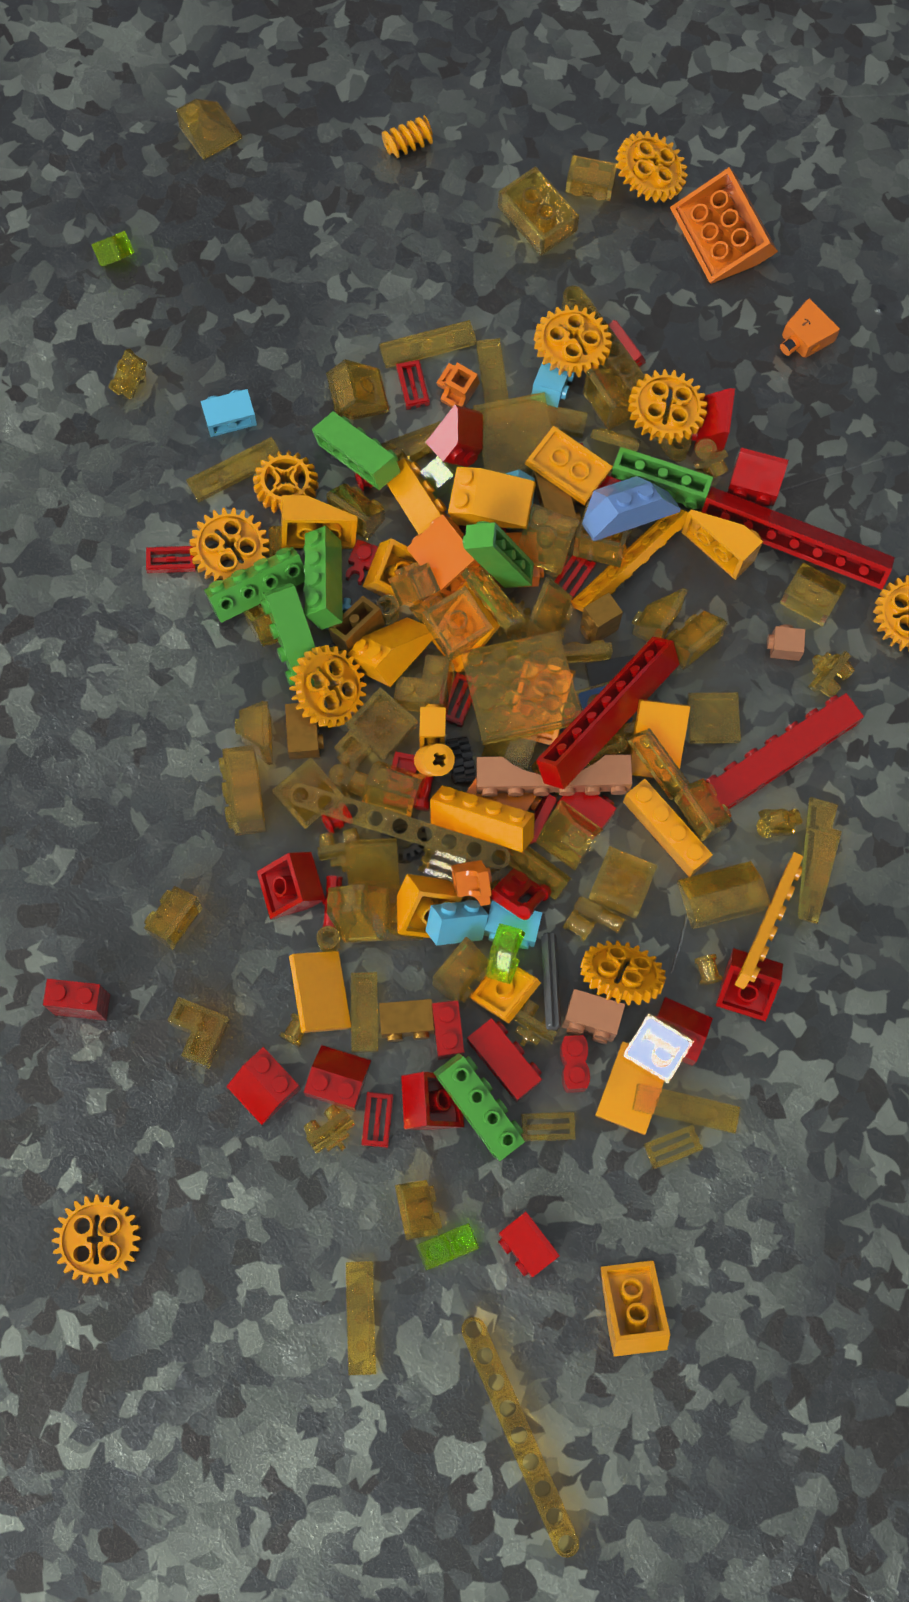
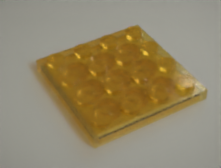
(520, 687)

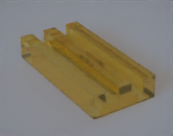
(427, 860)
(548, 1137)
(693, 1138)

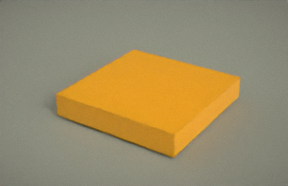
(503, 998)

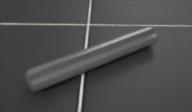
(551, 981)

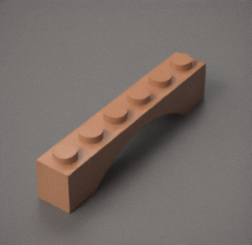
(498, 775)

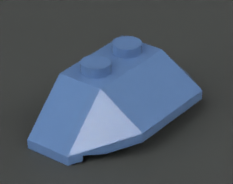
(626, 507)

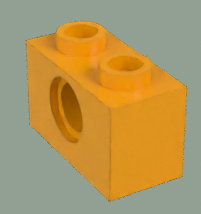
(432, 725)

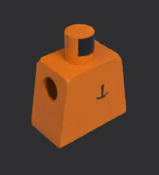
(808, 331)

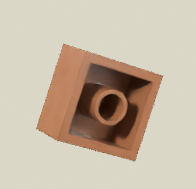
(593, 1016)

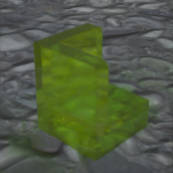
(112, 248)
(437, 472)

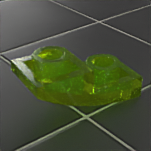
(502, 957)
(447, 1246)

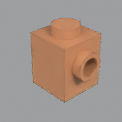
(786, 642)

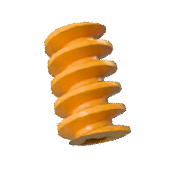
(407, 136)
(425, 756)

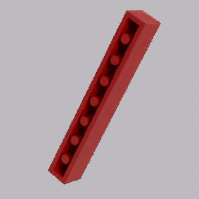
(803, 539)
(607, 713)
(786, 751)

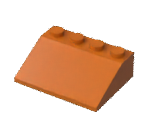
(723, 227)

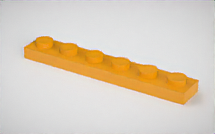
(634, 557)
(767, 928)

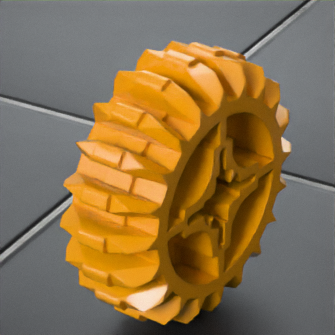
(274, 468)

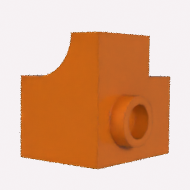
(458, 385)
(472, 880)

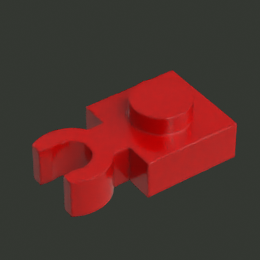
(361, 559)

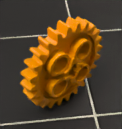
(651, 166)
(572, 340)
(690, 410)
(247, 534)
(887, 609)
(327, 686)
(640, 980)
(72, 1240)

